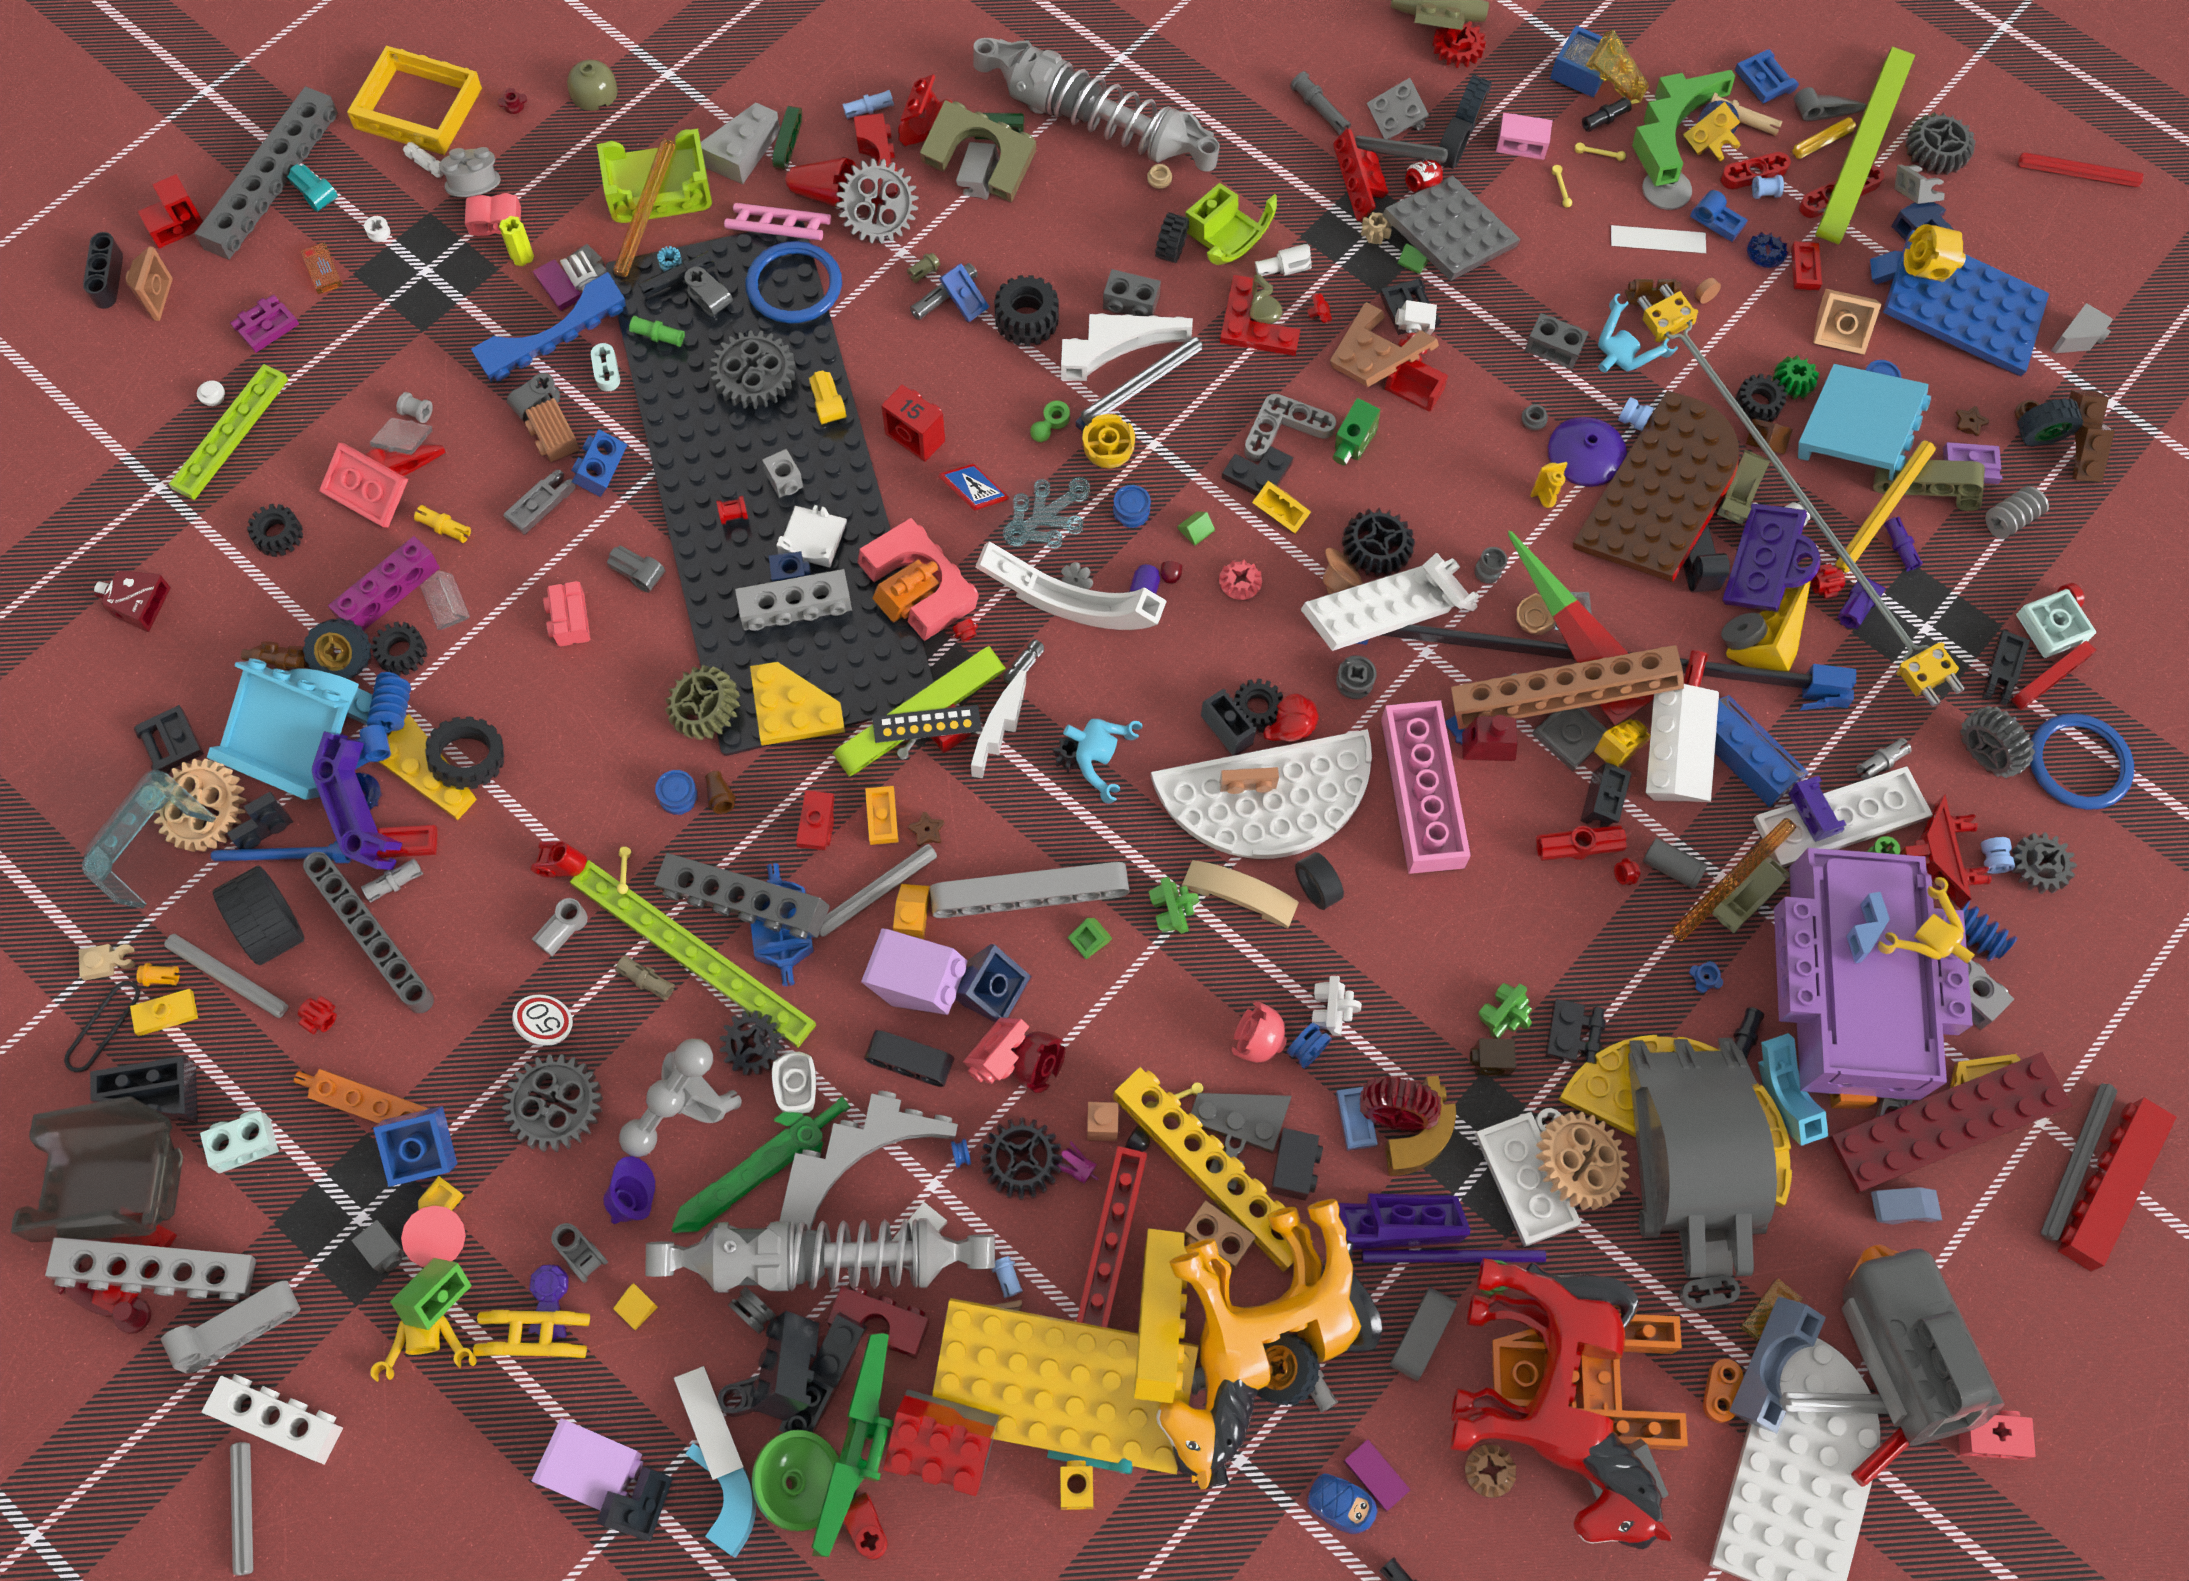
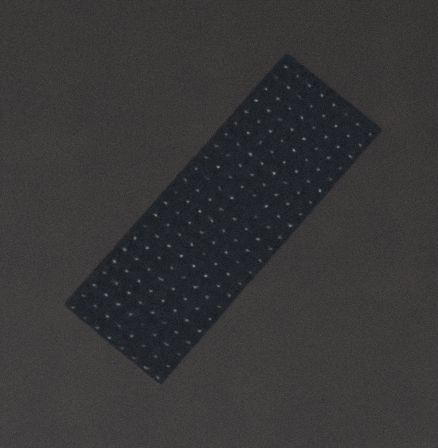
(715, 452)

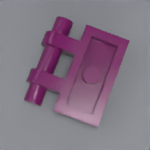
(269, 323)

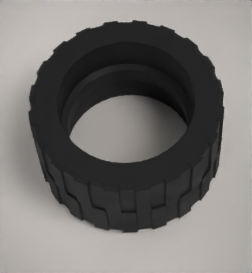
(258, 915)

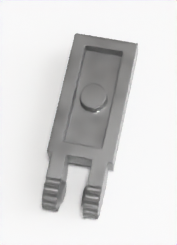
(539, 502)

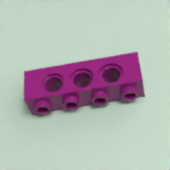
(386, 584)

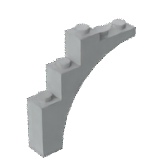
(884, 1125)

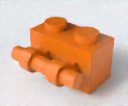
(906, 589)

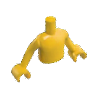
(1936, 936)
(421, 1342)

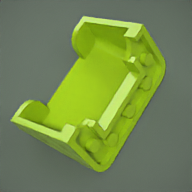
(682, 189)

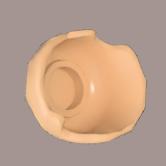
(1534, 615)

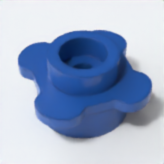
(1713, 973)

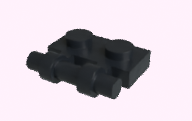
(1566, 1030)

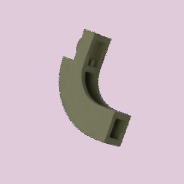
(1739, 496)
(1751, 894)

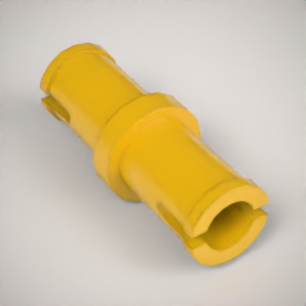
(442, 524)

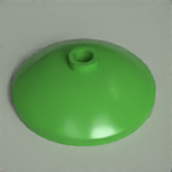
(808, 1464)

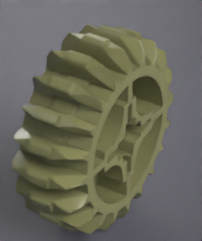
(693, 698)

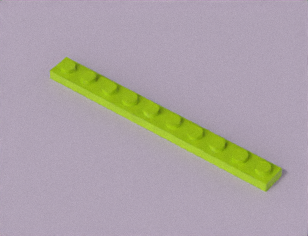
(692, 953)

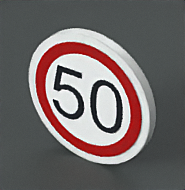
(542, 1020)

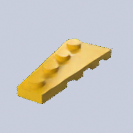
(410, 765)

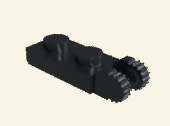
(2006, 665)

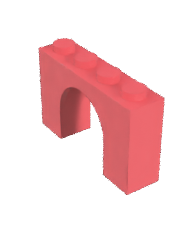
(903, 547)

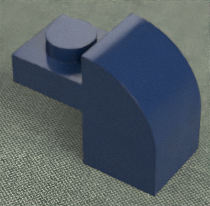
(1918, 214)

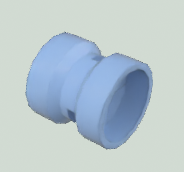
(1635, 414)
(1997, 855)

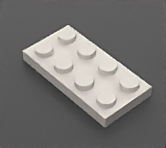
(1512, 1160)

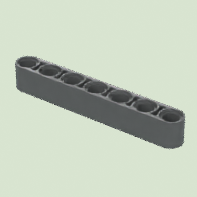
(375, 942)

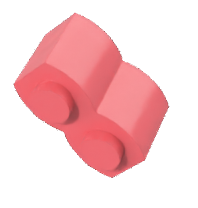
(485, 213)

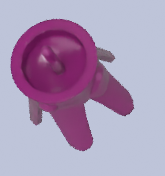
(1083, 1166)

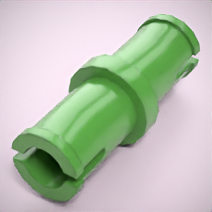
(656, 331)

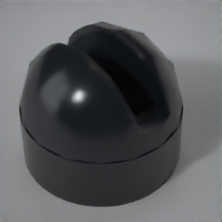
(1138, 1140)

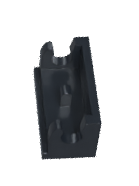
(1606, 795)

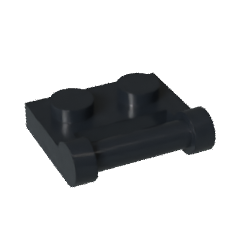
(1396, 296)
(177, 736)

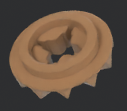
(1483, 1483)

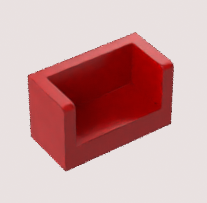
(1417, 383)

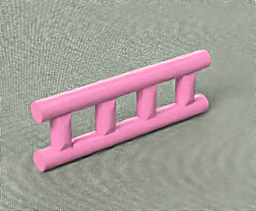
(786, 229)

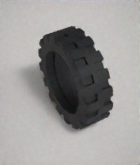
(464, 776)

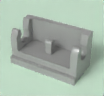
(977, 169)
(1917, 186)

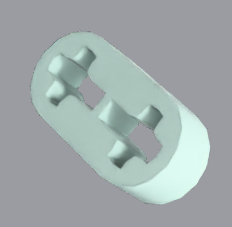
(609, 366)

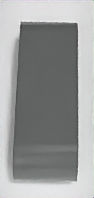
(1423, 1334)

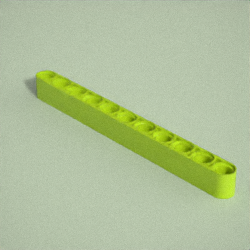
(1865, 146)

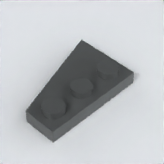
(1243, 1116)

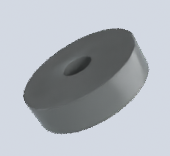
(1744, 631)

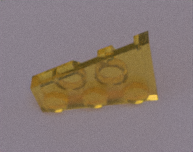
(1618, 67)

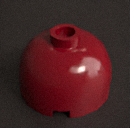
(1038, 1058)

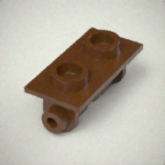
(1644, 287)

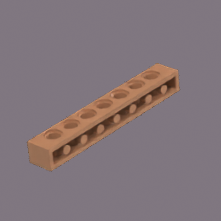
(1570, 686)

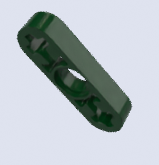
(787, 137)

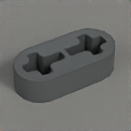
(1710, 1300)

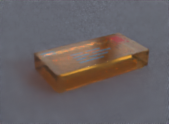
(321, 268)

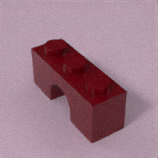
(906, 1326)

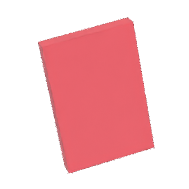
(363, 485)

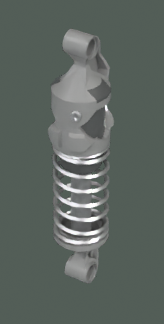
(790, 1255)

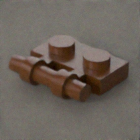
(279, 656)

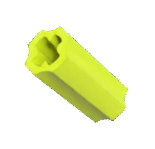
(516, 241)

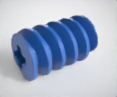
(389, 702)
(1986, 934)

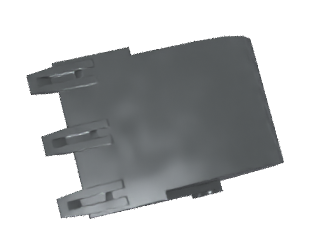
(1702, 1149)

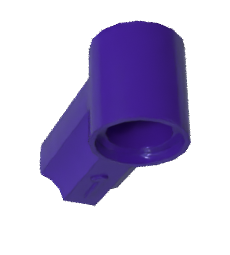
(1858, 605)

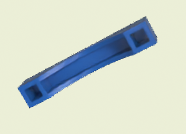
(503, 354)

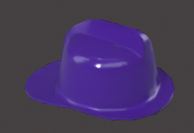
(630, 1191)

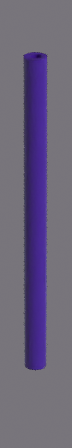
(1451, 1256)

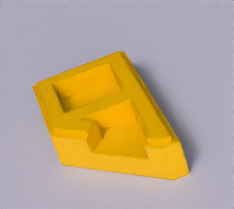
(440, 1194)

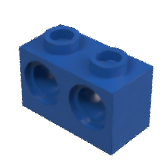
(602, 464)

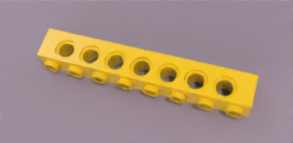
(1194, 1163)

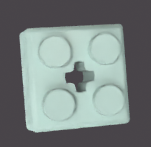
(2056, 623)

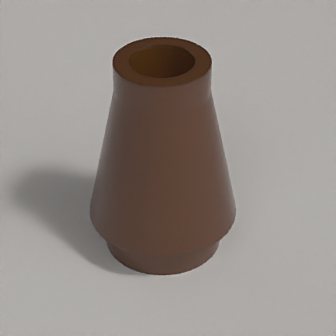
(719, 794)

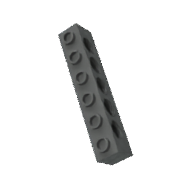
(677, 871)

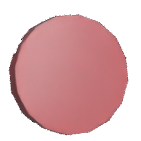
(433, 1234)

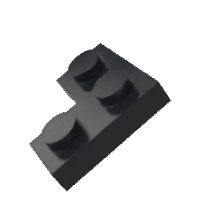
(1253, 476)
(267, 819)
(640, 1513)

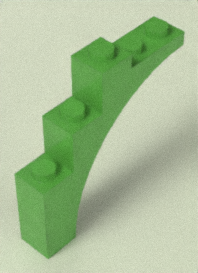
(1674, 102)

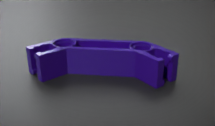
(346, 802)

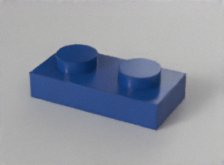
(964, 292)

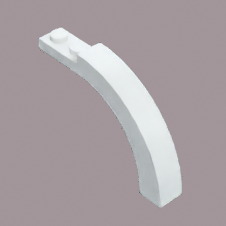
(1094, 608)

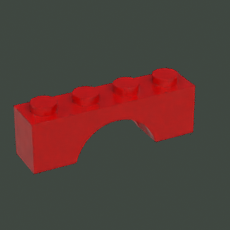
(872, 141)

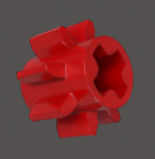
(1828, 581)
(317, 1015)

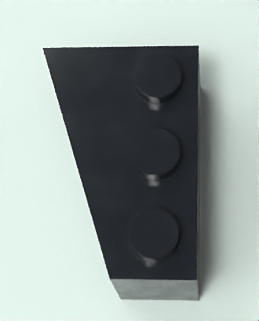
(161, 1084)
(785, 1366)

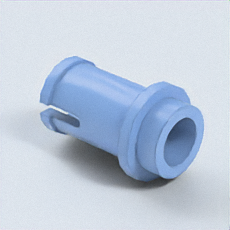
(1007, 1276)

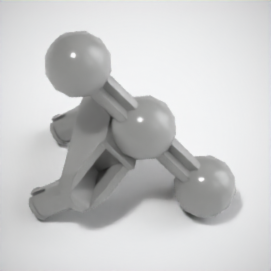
(678, 1092)

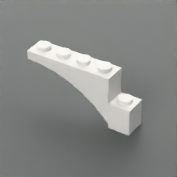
(1115, 336)

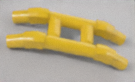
(544, 1347)

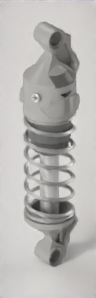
(1053, 87)

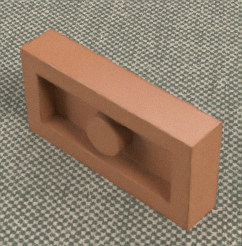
(1249, 779)

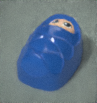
(1342, 1504)

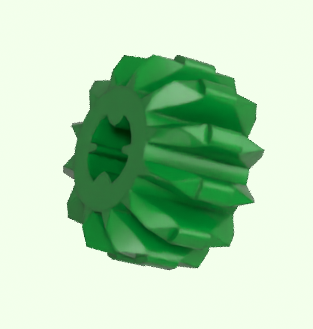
(1796, 376)

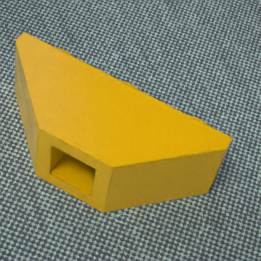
(1622, 742)

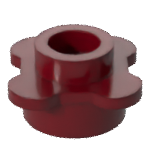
(512, 101)

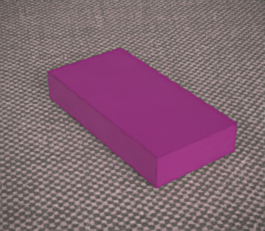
(557, 284)
(1376, 1475)

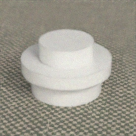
(211, 393)

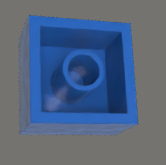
(415, 1146)

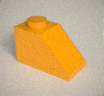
(911, 910)

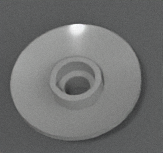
(1670, 195)

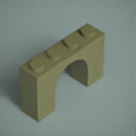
(957, 124)

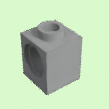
(781, 464)

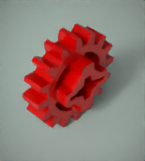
(1459, 45)

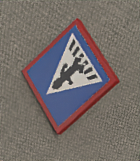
(973, 486)

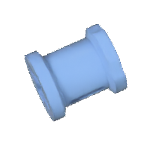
(1767, 186)

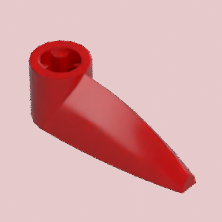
(406, 463)

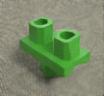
(1168, 894)
(1510, 1014)

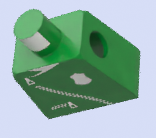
(1356, 431)

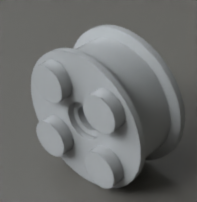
(469, 172)

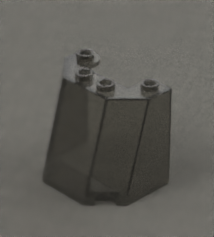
(104, 1173)

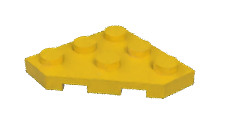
(791, 706)

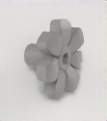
(1076, 576)

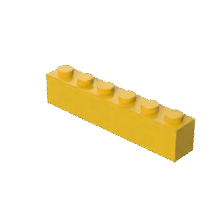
(1160, 1319)

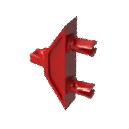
(1943, 855)

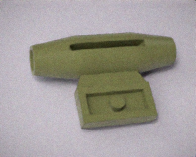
(1444, 12)

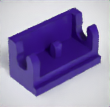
(1815, 809)

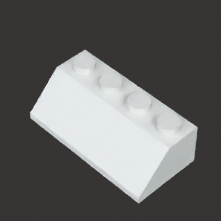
(1682, 745)

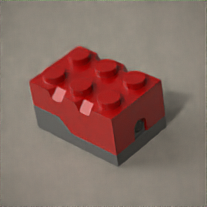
(941, 1442)

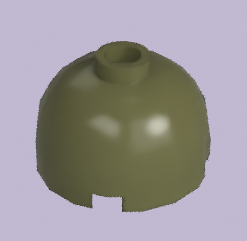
(591, 85)

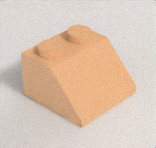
(1845, 321)

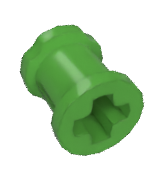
(1883, 843)

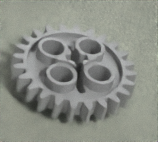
(899, 204)

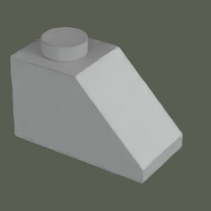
(2084, 331)

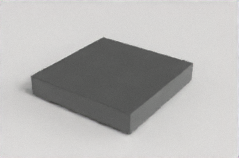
(1570, 735)

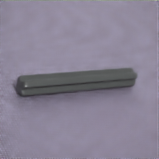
(1402, 149)

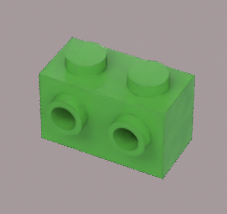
(430, 1293)

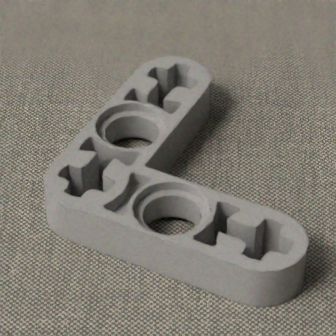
(1278, 417)

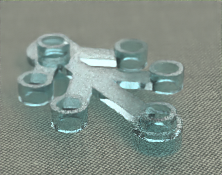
(1045, 515)

